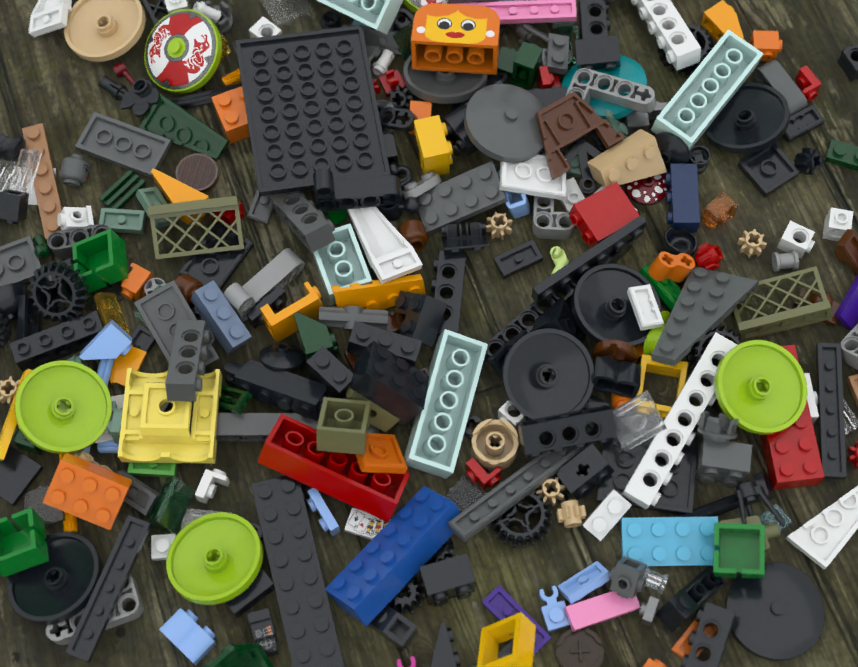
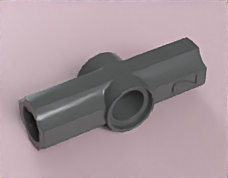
(346, 317)

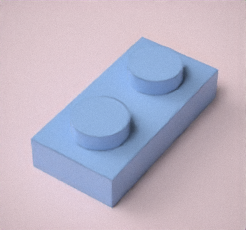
(327, 520)
(584, 582)

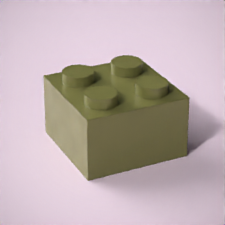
(343, 425)

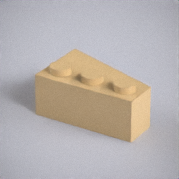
(628, 160)

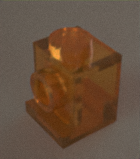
(719, 211)

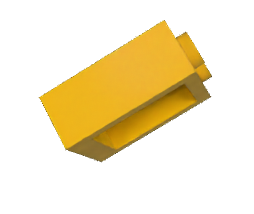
(678, 371)
(502, 631)

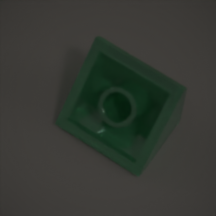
(171, 506)

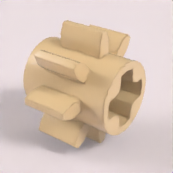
(499, 225)
(751, 243)
(7, 387)
(553, 496)
(571, 513)

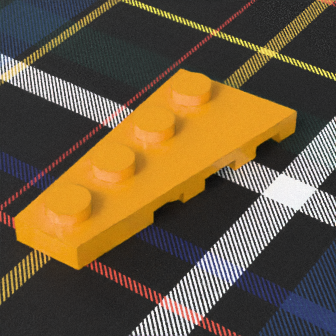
(377, 295)

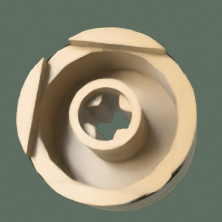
(494, 432)

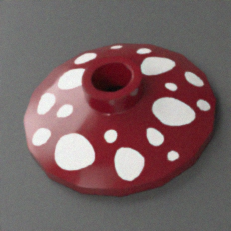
(647, 193)

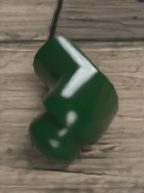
(41, 248)

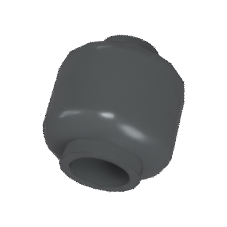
(74, 170)

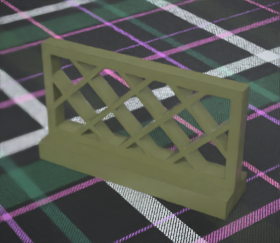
(190, 208)
(788, 318)

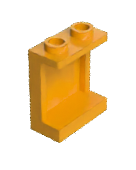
(283, 323)

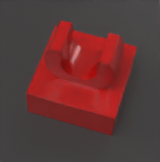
(390, 81)

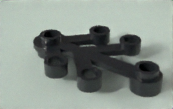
(583, 148)

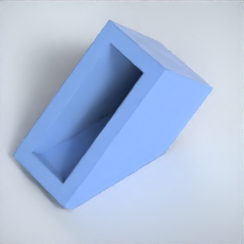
(108, 343)

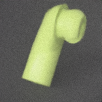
(559, 258)

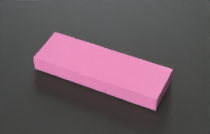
(599, 610)

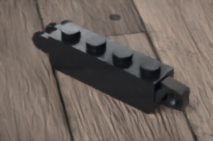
(278, 387)

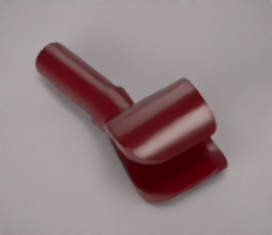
(120, 69)

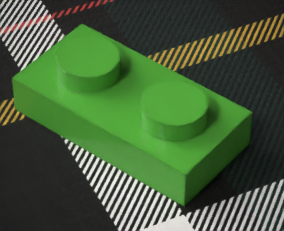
(153, 469)

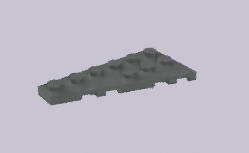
(701, 306)

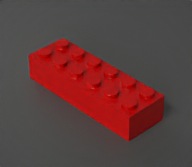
(293, 452)
(793, 452)

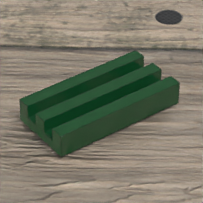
(119, 188)
(242, 394)

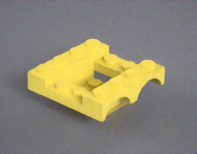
(164, 437)

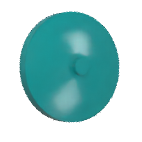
(629, 70)

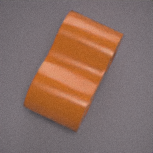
(671, 267)

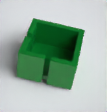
(100, 259)
(25, 547)
(740, 550)

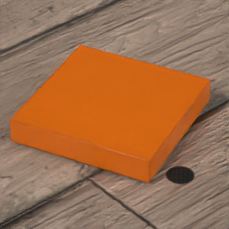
(382, 455)

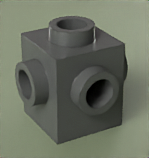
(628, 577)

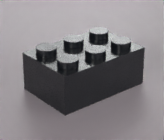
(389, 382)

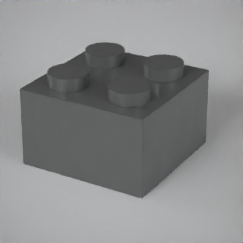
(723, 462)

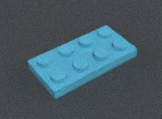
(669, 540)

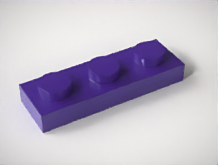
(502, 606)

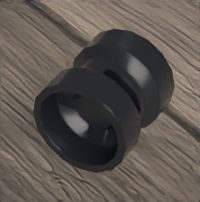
(699, 155)

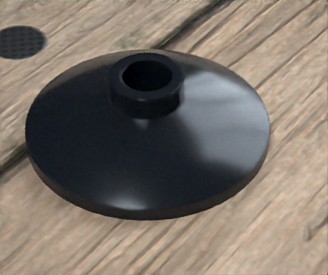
(672, 149)
(282, 356)

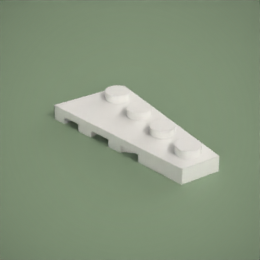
(828, 531)

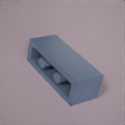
(220, 317)

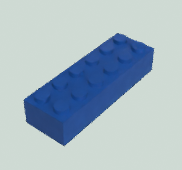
(394, 556)

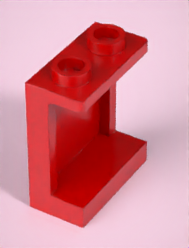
(602, 214)

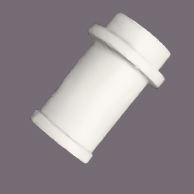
(210, 12)
(380, 67)

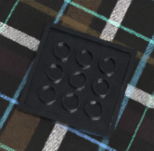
(679, 492)

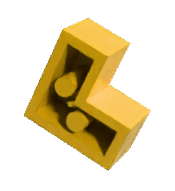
(432, 145)

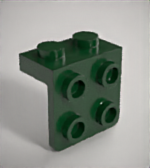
(241, 656)

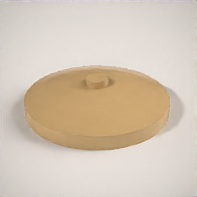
(104, 28)

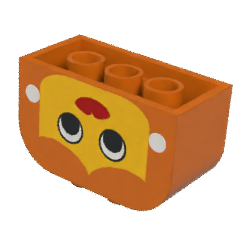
(455, 39)

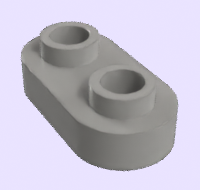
(415, 188)

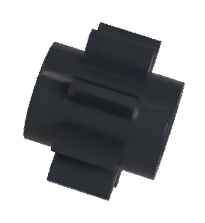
(394, 97)
(808, 161)

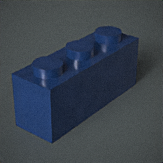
(682, 197)

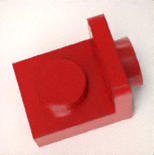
(547, 80)
(808, 83)

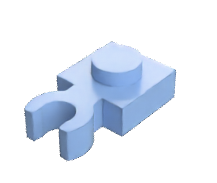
(553, 612)

